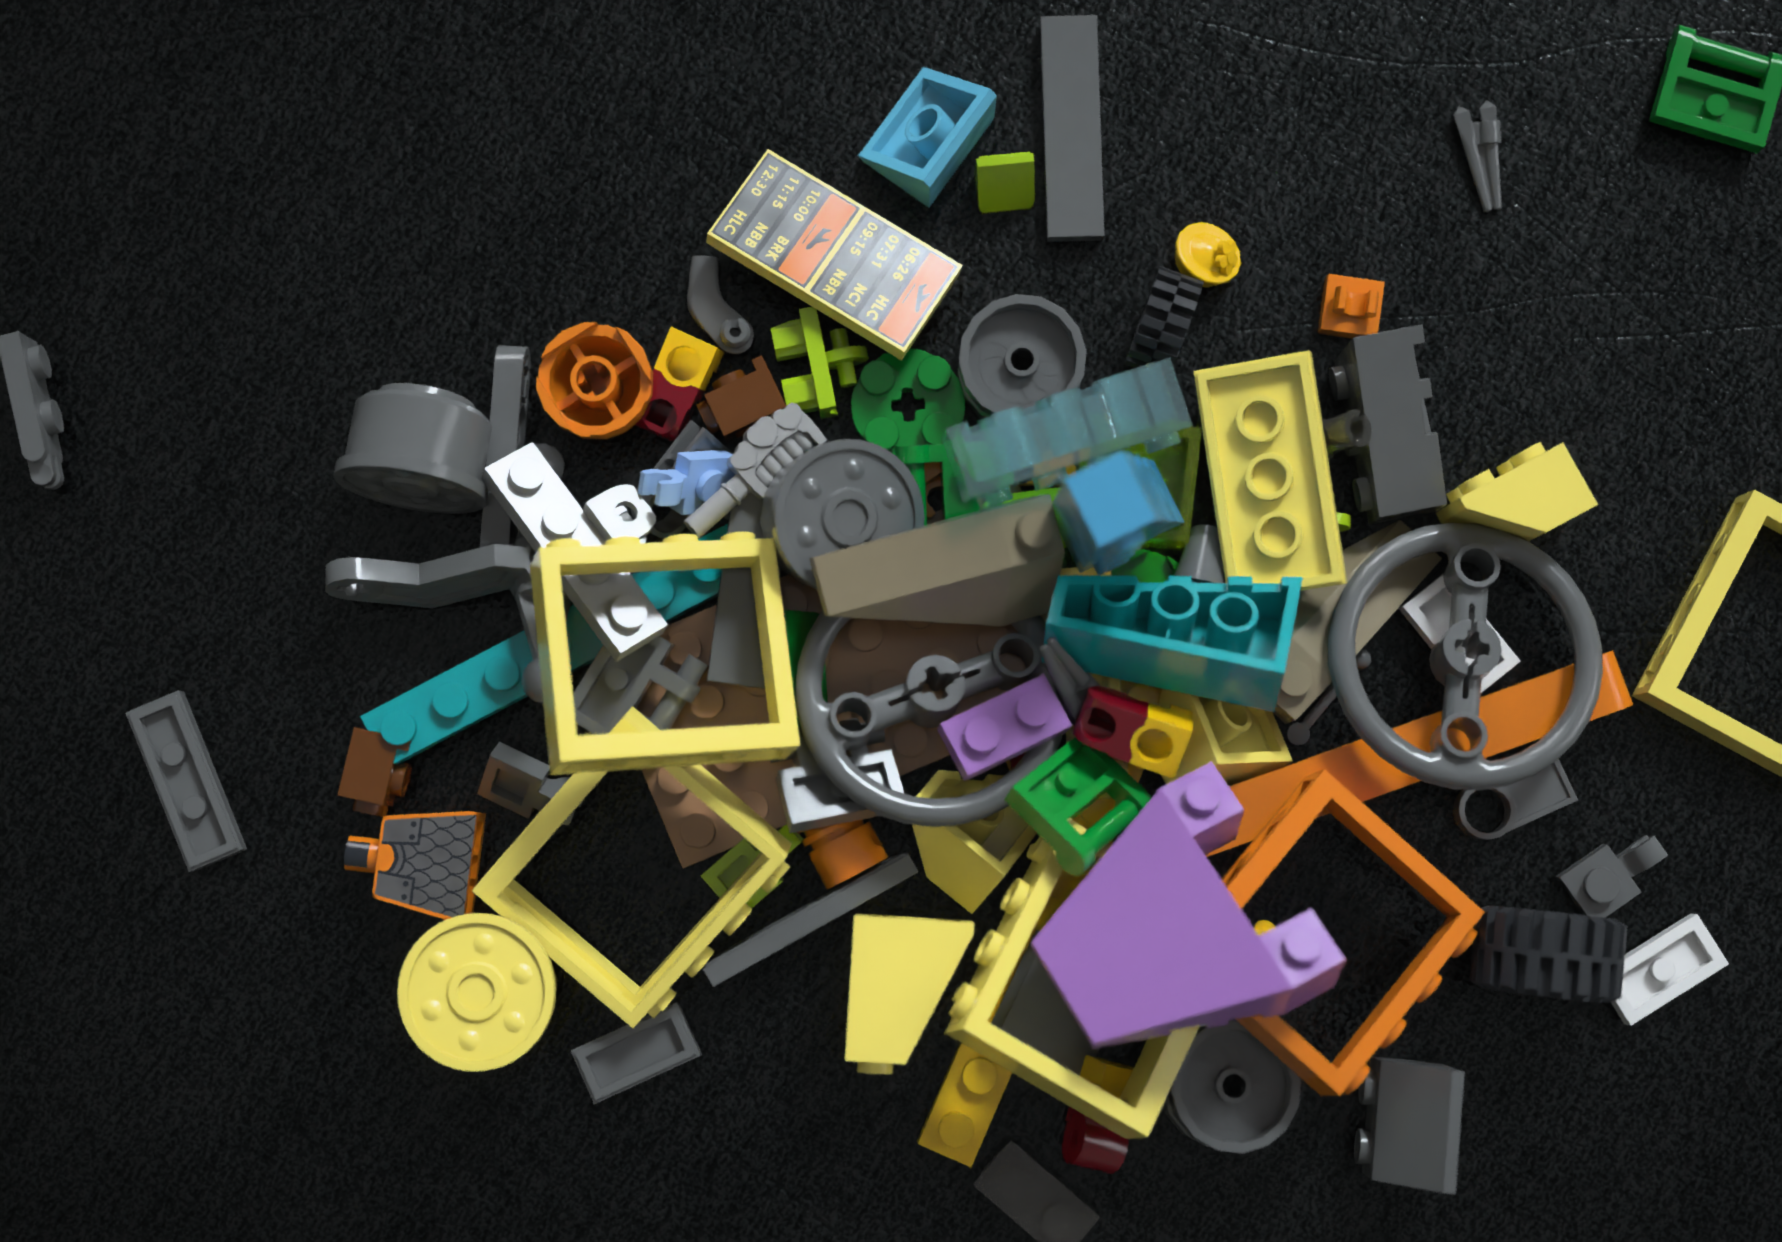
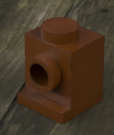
(740, 401)
(371, 773)

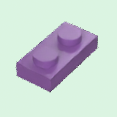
(1004, 727)

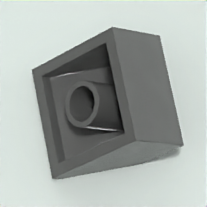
(1411, 1124)

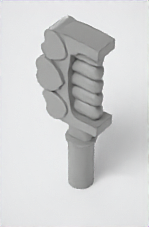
(756, 461)

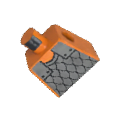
(423, 861)

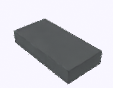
(636, 1053)

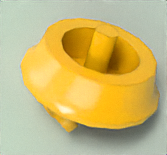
(1207, 254)

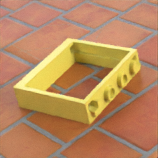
(1690, 624)
(667, 747)
(691, 954)
(997, 954)

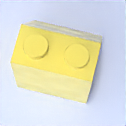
(896, 983)

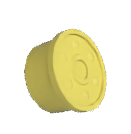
(477, 992)

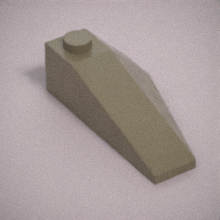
(960, 570)
(1307, 661)

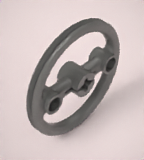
(1461, 682)
(907, 702)

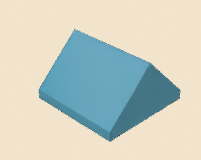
(930, 133)

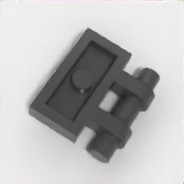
(615, 687)
(812, 798)

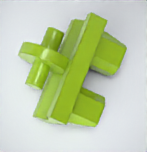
(804, 338)

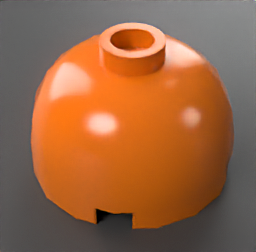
(595, 381)

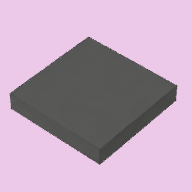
(1039, 1016)

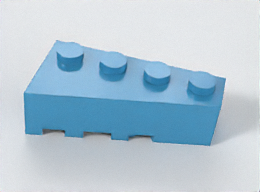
(1113, 510)

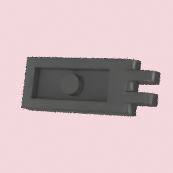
(35, 415)

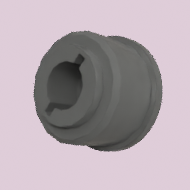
(417, 450)
(837, 500)

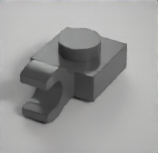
(519, 782)
(1604, 880)

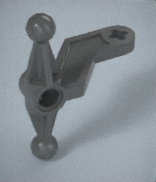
(453, 580)

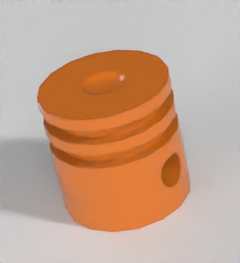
(843, 850)

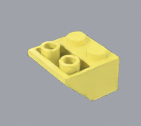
(1527, 499)

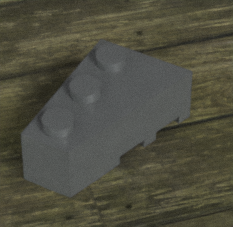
(1402, 461)

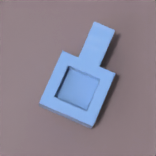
(690, 483)

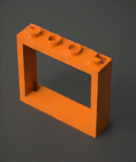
(1416, 982)

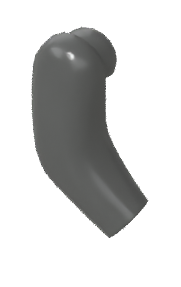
(712, 312)

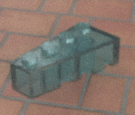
(1066, 432)

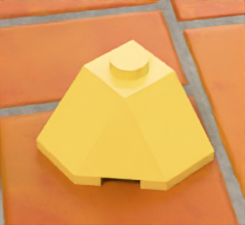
(1231, 736)
(972, 856)

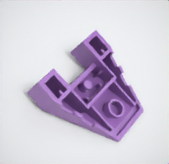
(1161, 940)

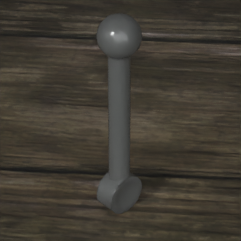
(1298, 732)

